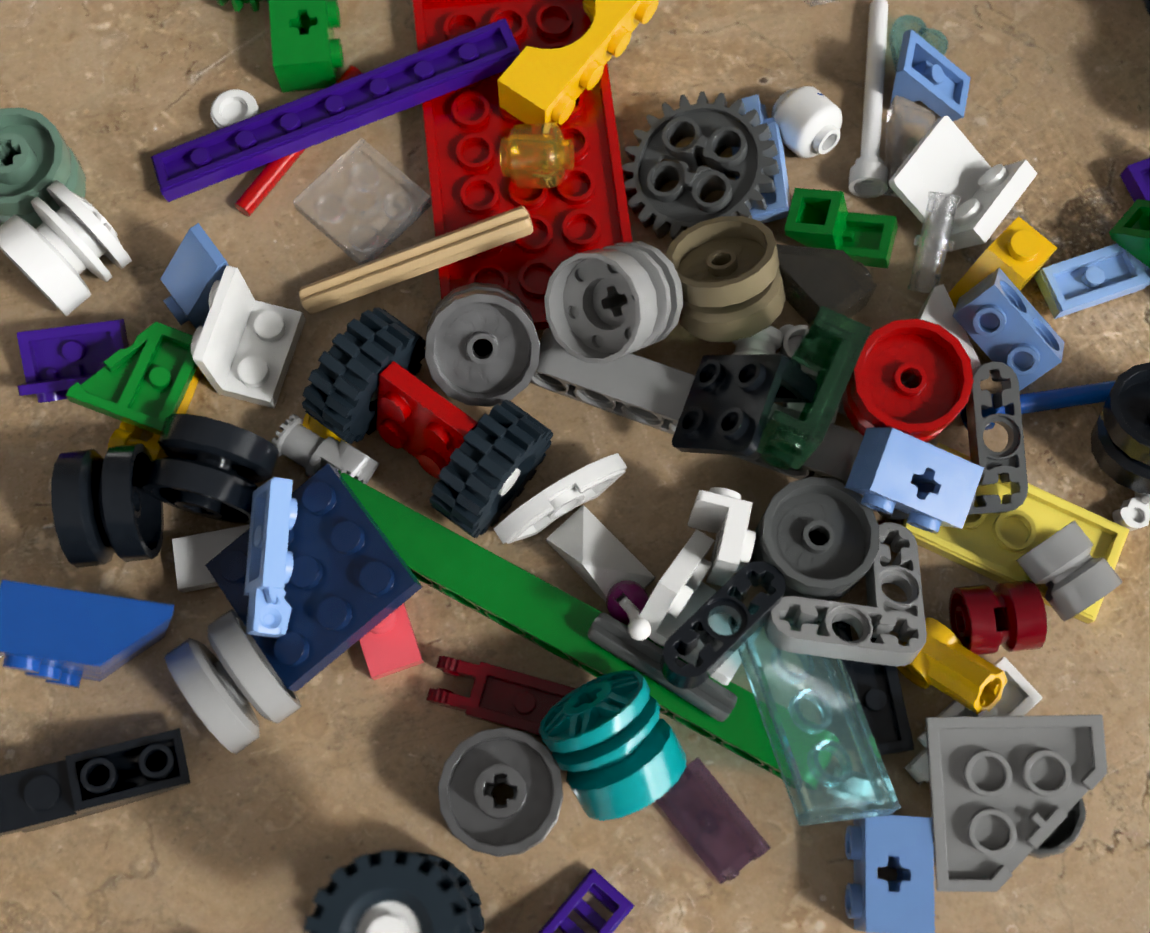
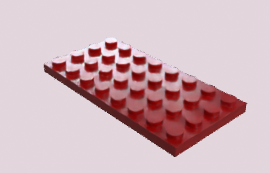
(465, 164)

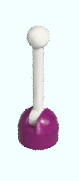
(629, 608)

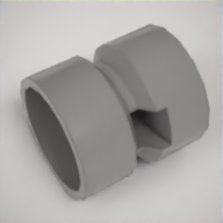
(1069, 571)

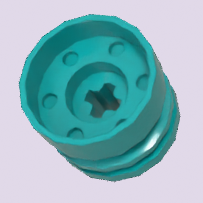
(613, 745)

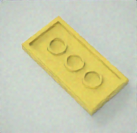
(996, 540)

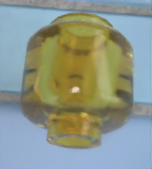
(536, 155)

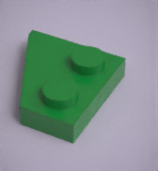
(143, 380)

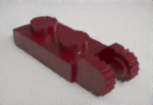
(500, 695)

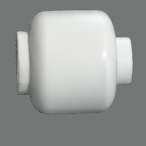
(807, 121)

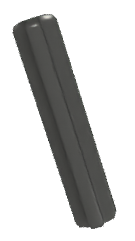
(646, 658)

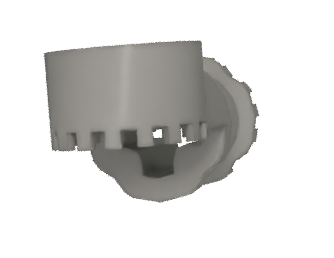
(315, 452)

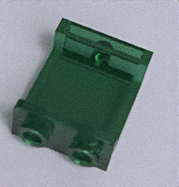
(832, 350)

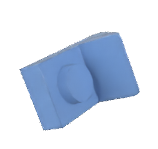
(930, 77)

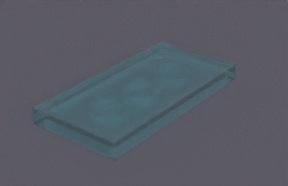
(817, 732)

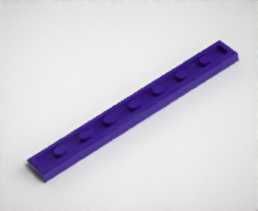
(335, 110)

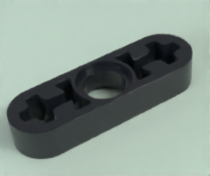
(721, 647)

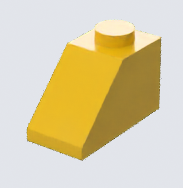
(1017, 252)

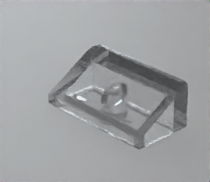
(905, 129)

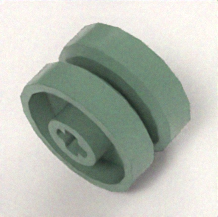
(30, 161)

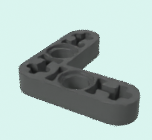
(1009, 462)

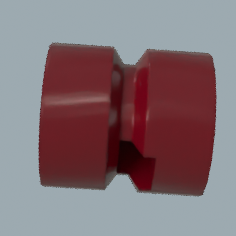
(1007, 617)

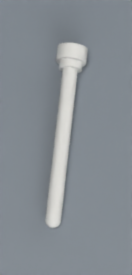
(869, 174)

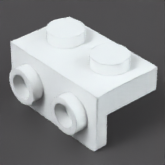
(728, 516)

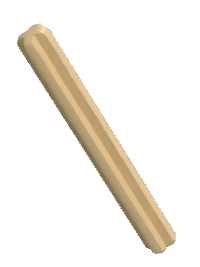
(416, 260)

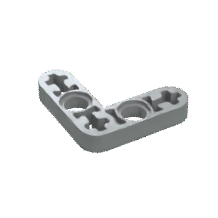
(869, 621)

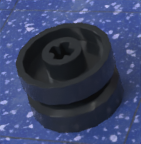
(1123, 431)
(209, 467)
(103, 506)

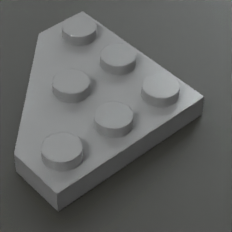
(1004, 789)

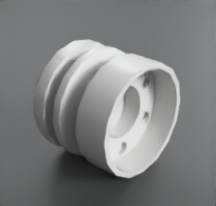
(62, 247)

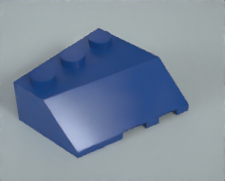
(74, 633)

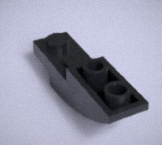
(92, 782)

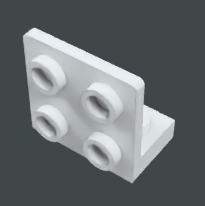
(951, 165)
(245, 342)
(681, 595)

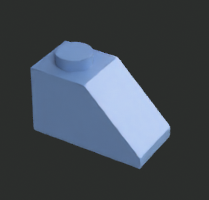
(191, 276)

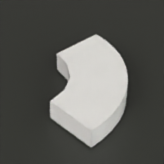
(560, 498)

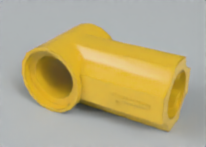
(955, 670)

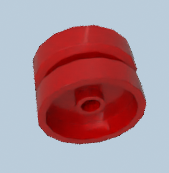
(912, 356)

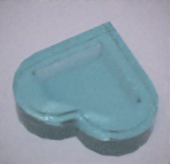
(907, 22)

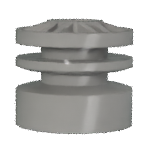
(613, 301)

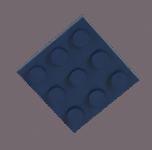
(340, 580)

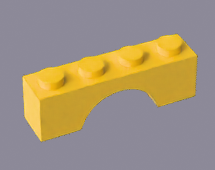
(547, 82)

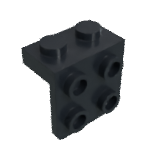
(734, 400)

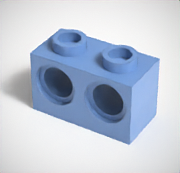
(1009, 328)

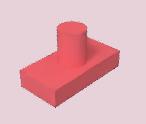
(391, 645)

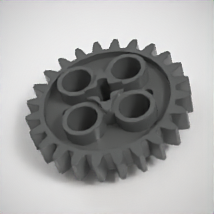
(713, 130)

